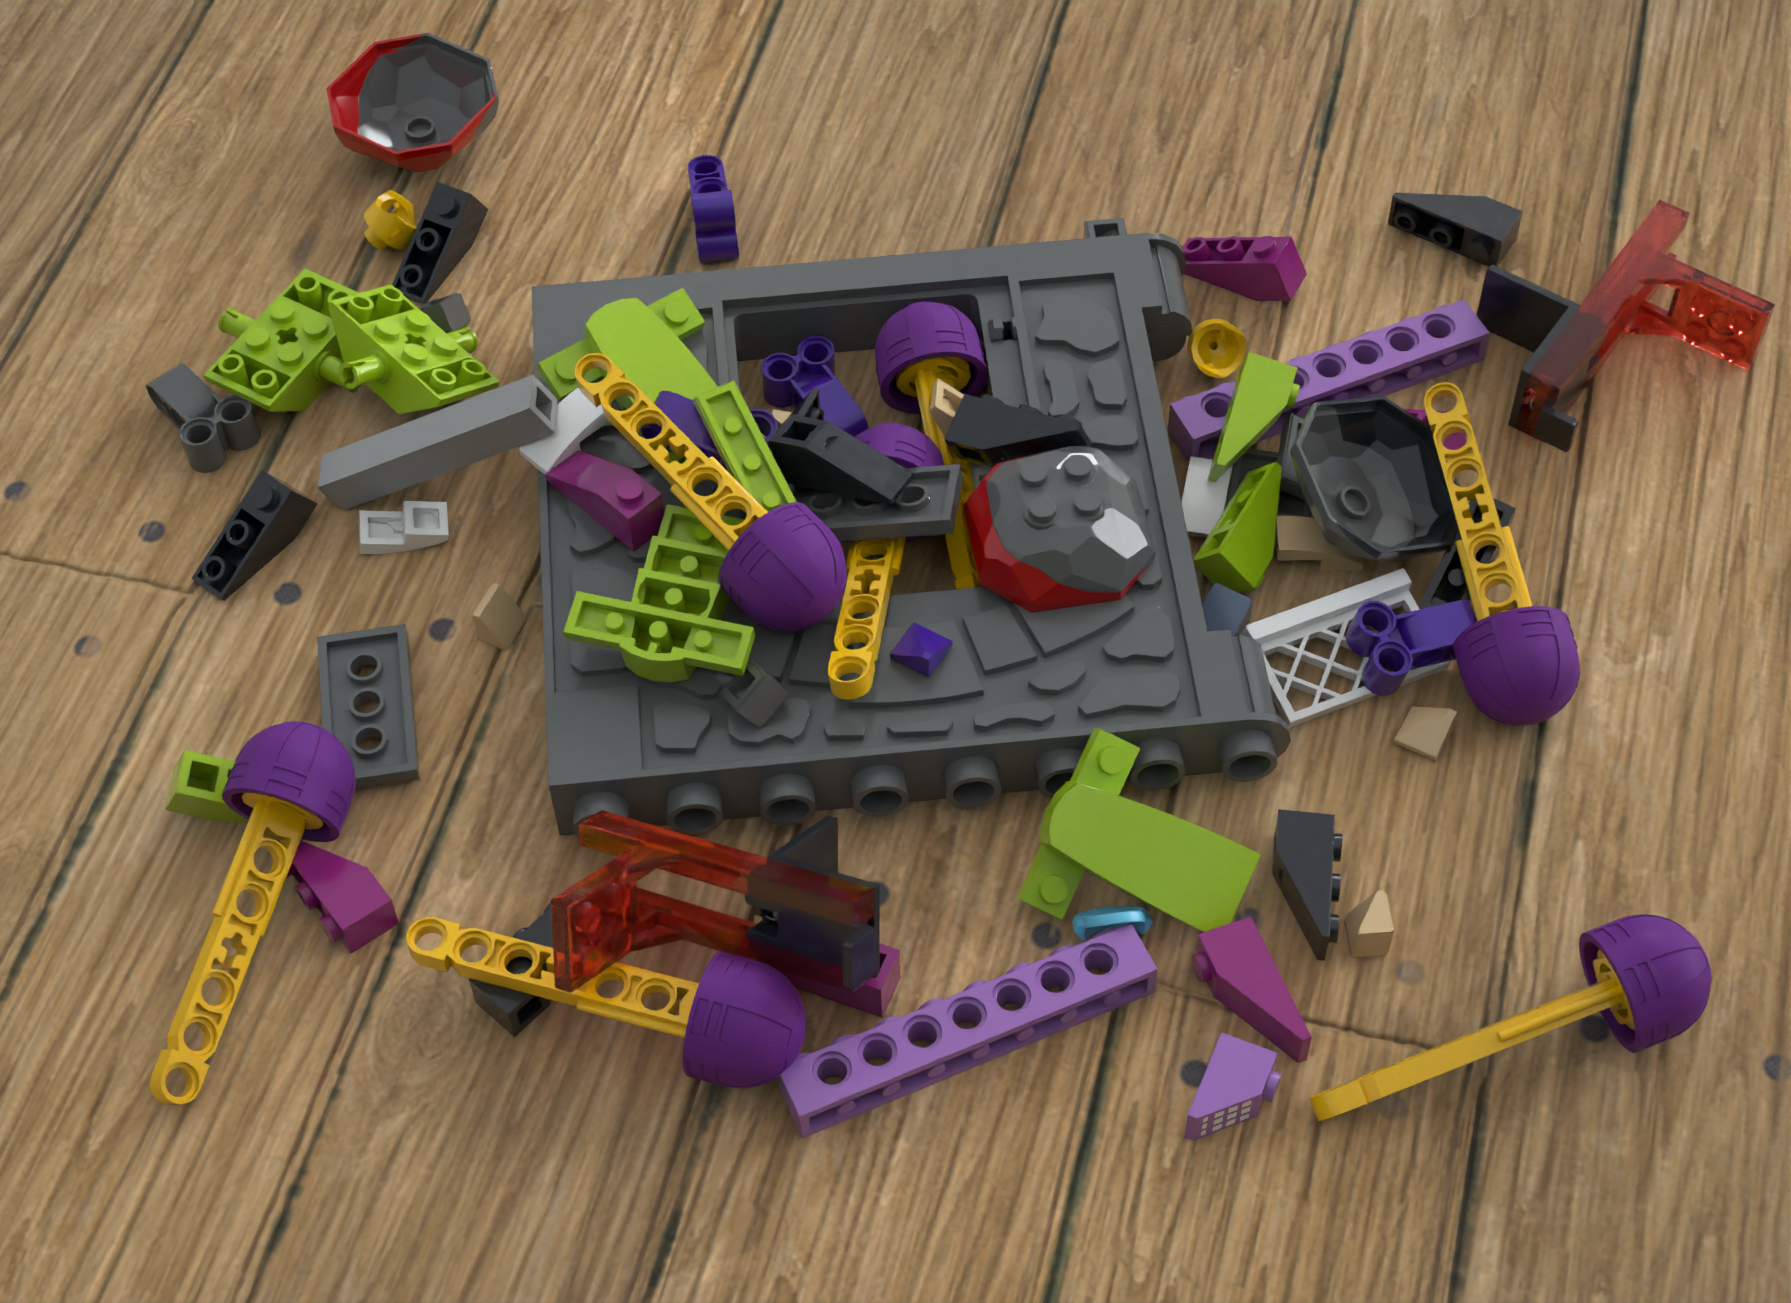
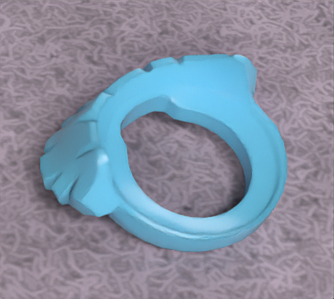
(1098, 919)

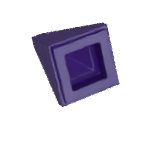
(921, 649)

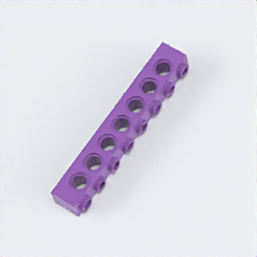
(1357, 368)
(955, 1049)

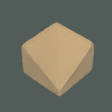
(1370, 927)

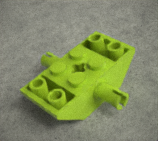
(287, 351)
(404, 352)

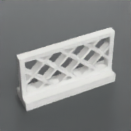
(1318, 620)

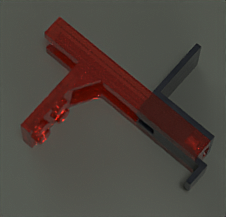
(1577, 339)
(811, 915)

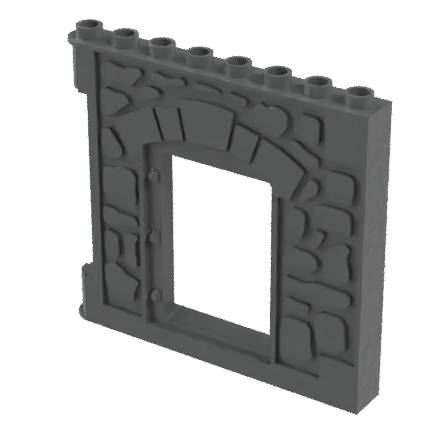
(1016, 685)

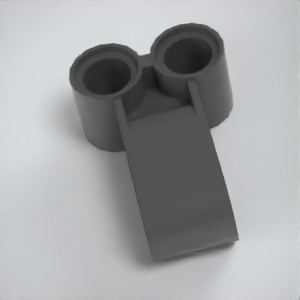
(204, 419)

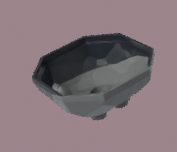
(1374, 479)

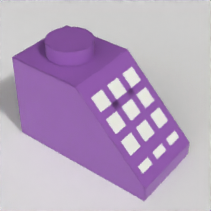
(1232, 1086)

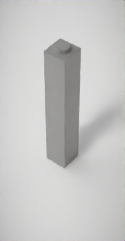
(438, 443)

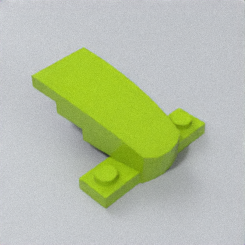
(642, 344)
(673, 608)
(1132, 847)

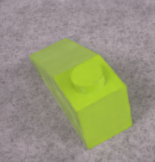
(1257, 401)
(1244, 534)
(199, 786)

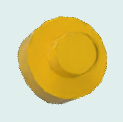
(390, 228)
(1216, 347)

